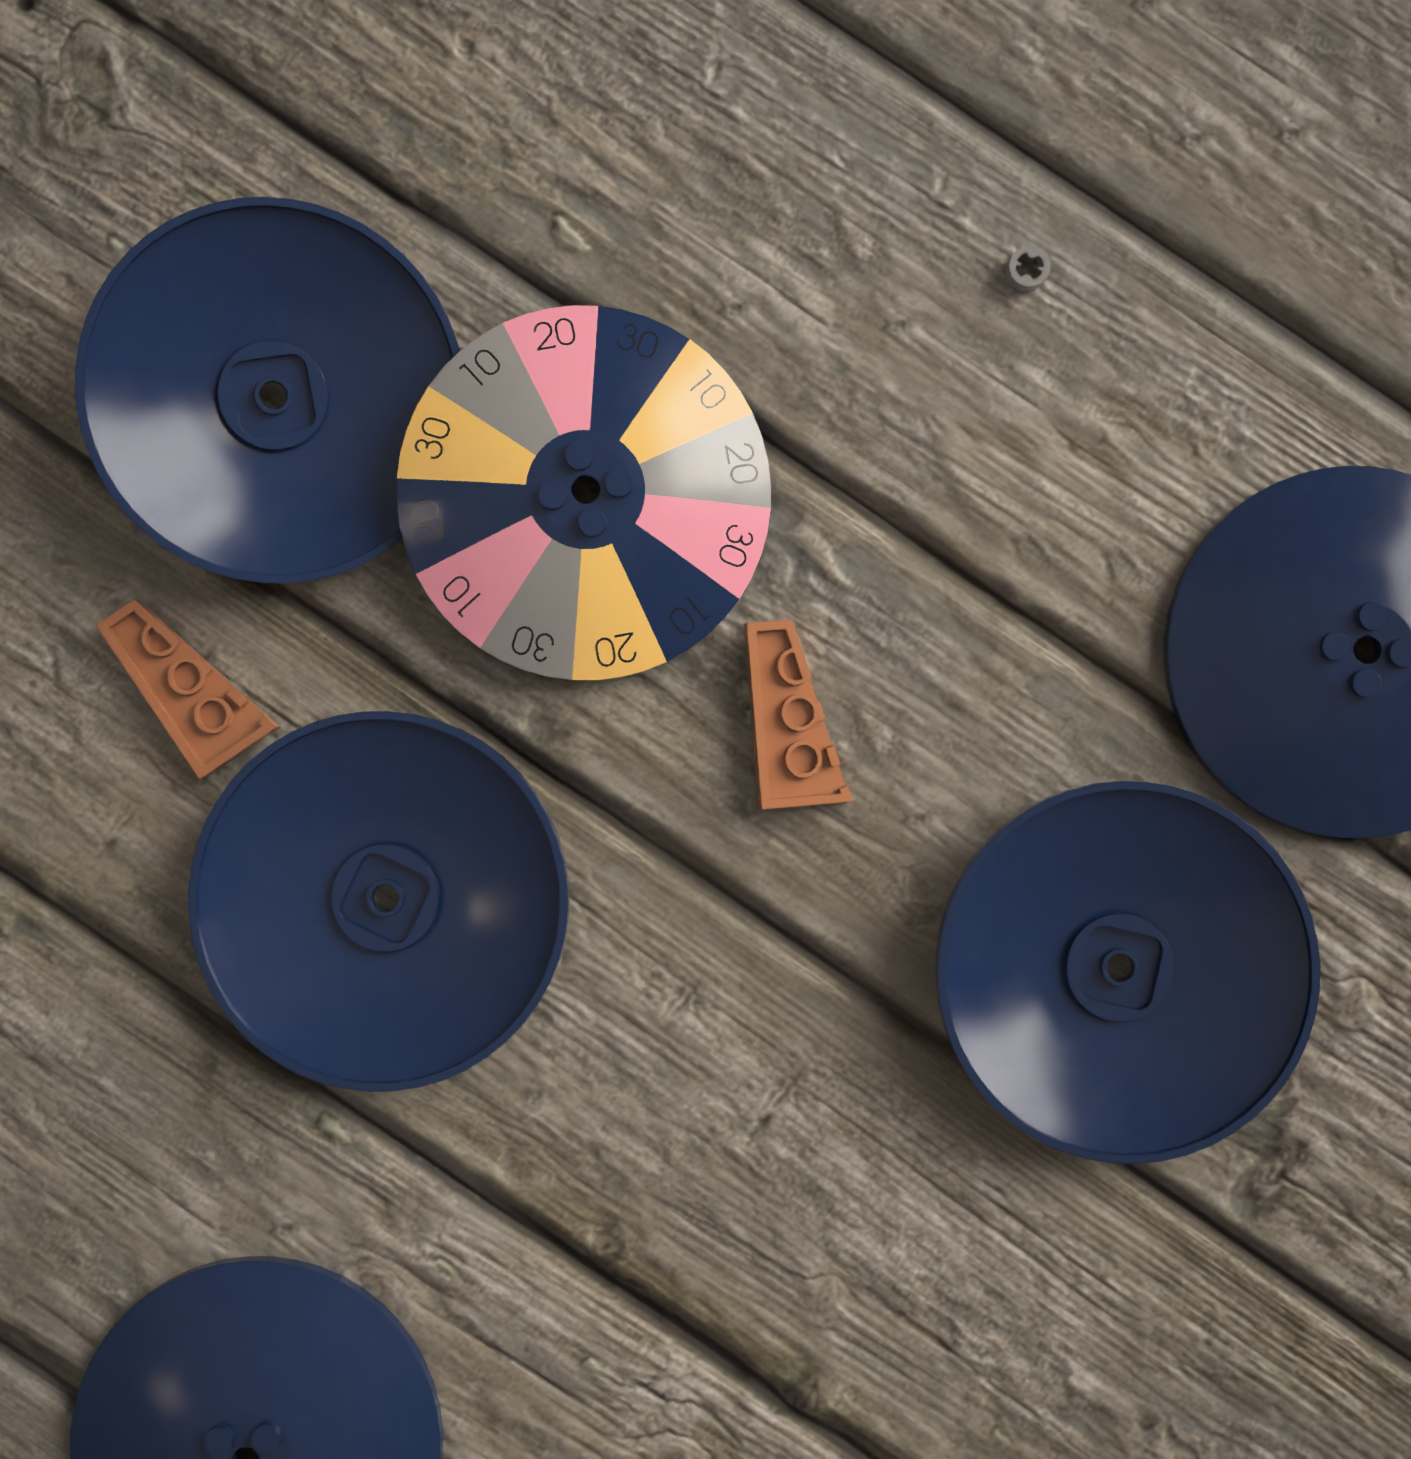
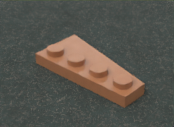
(189, 696)
(788, 726)

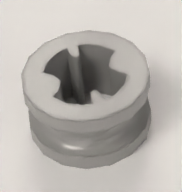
(1029, 254)

